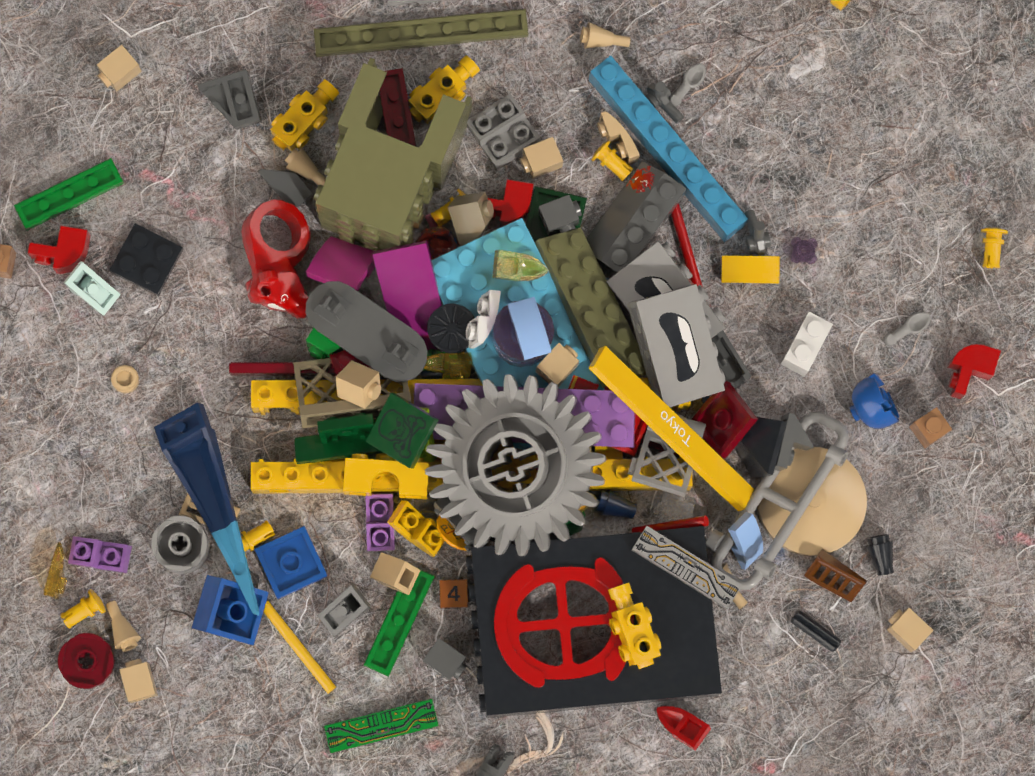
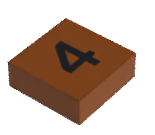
(453, 594)

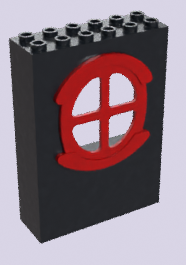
(522, 685)

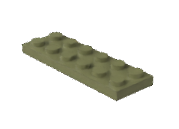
(589, 298)

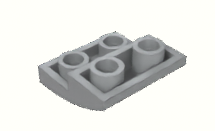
(503, 131)

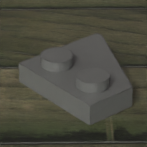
(233, 98)

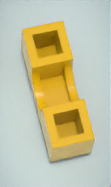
(362, 473)

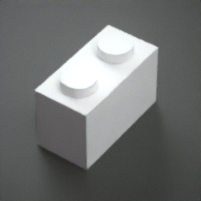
(806, 344)

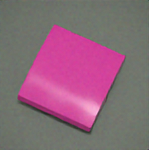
(342, 263)

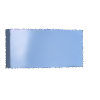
(529, 328)
(747, 540)

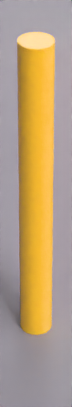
(298, 648)

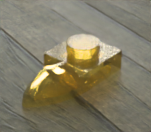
(517, 266)
(450, 364)
(55, 581)

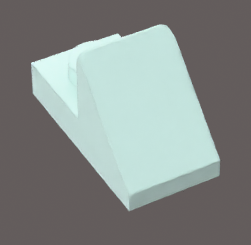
(91, 288)

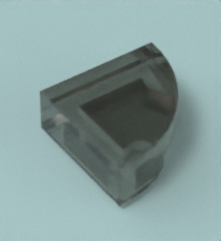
(425, 505)

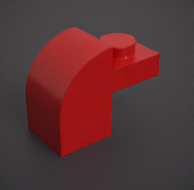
(515, 202)
(70, 250)
(975, 361)

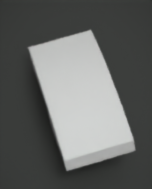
(480, 327)

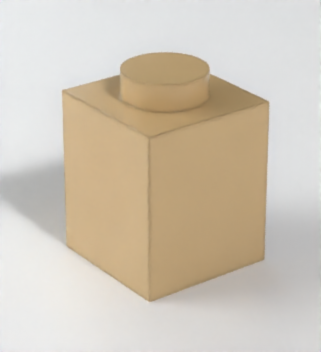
(118, 68)
(541, 158)
(558, 364)
(358, 384)
(395, 573)
(909, 629)
(138, 681)

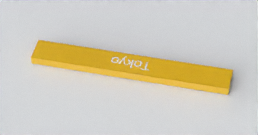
(671, 428)

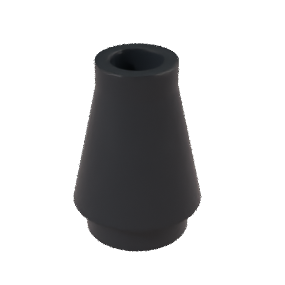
(881, 552)

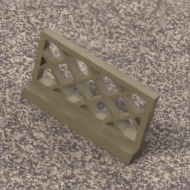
(341, 409)

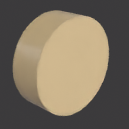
(125, 379)

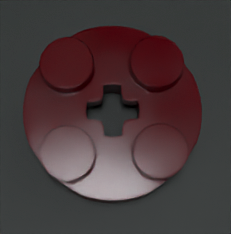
(77, 648)

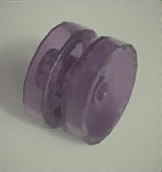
(506, 341)

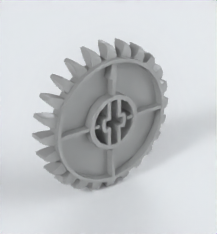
(562, 464)

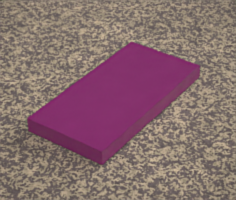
(409, 285)

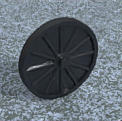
(448, 327)

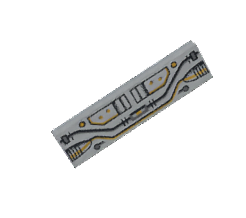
(686, 567)

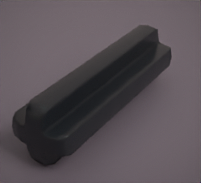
(816, 631)

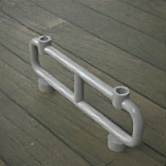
(721, 543)

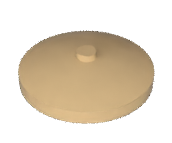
(832, 514)

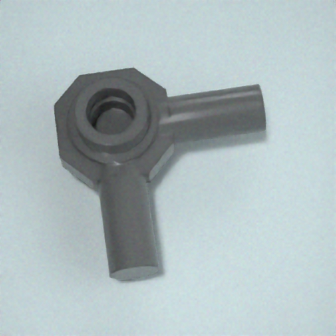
(658, 96)
(758, 238)

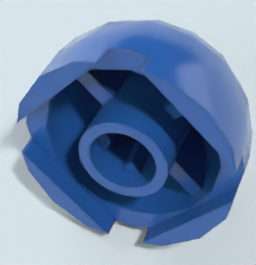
(873, 403)

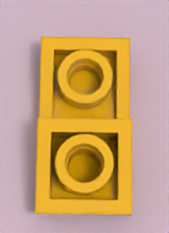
(750, 269)
(416, 528)

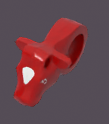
(273, 271)

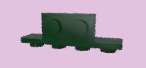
(336, 439)

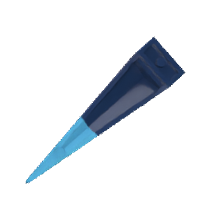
(197, 461)

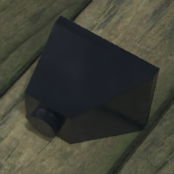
(761, 447)

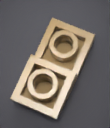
(614, 131)

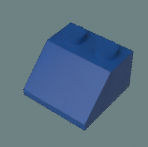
(226, 612)

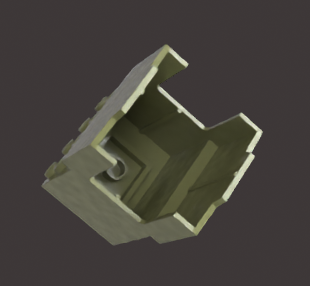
(381, 183)

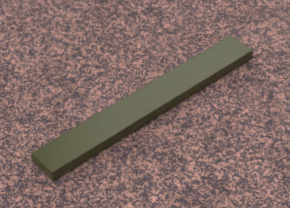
(420, 32)

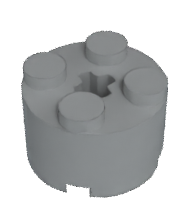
(169, 534)

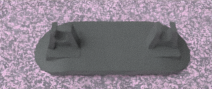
(366, 331)

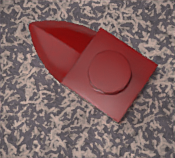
(683, 725)

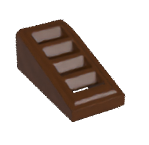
(840, 569)

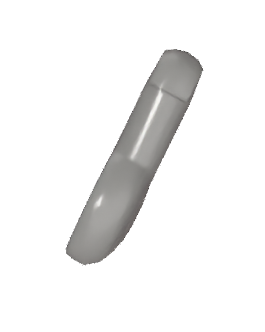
(691, 78)
(913, 324)

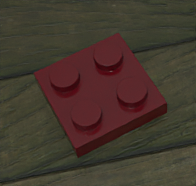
(726, 420)

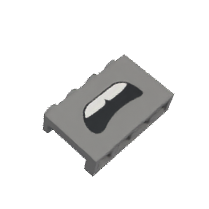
(659, 273)
(677, 345)

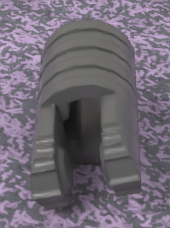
(486, 767)

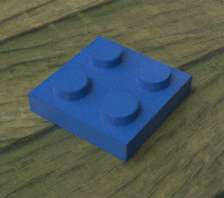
(291, 562)

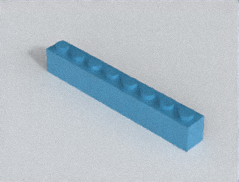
(667, 148)

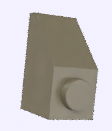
(470, 216)

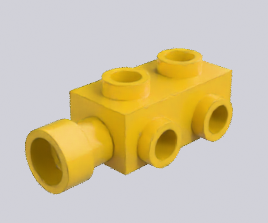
(435, 89)
(303, 121)
(630, 634)

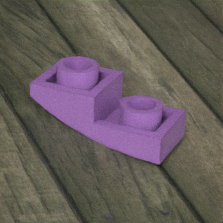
(378, 511)
(99, 554)

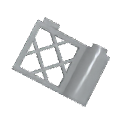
(637, 464)

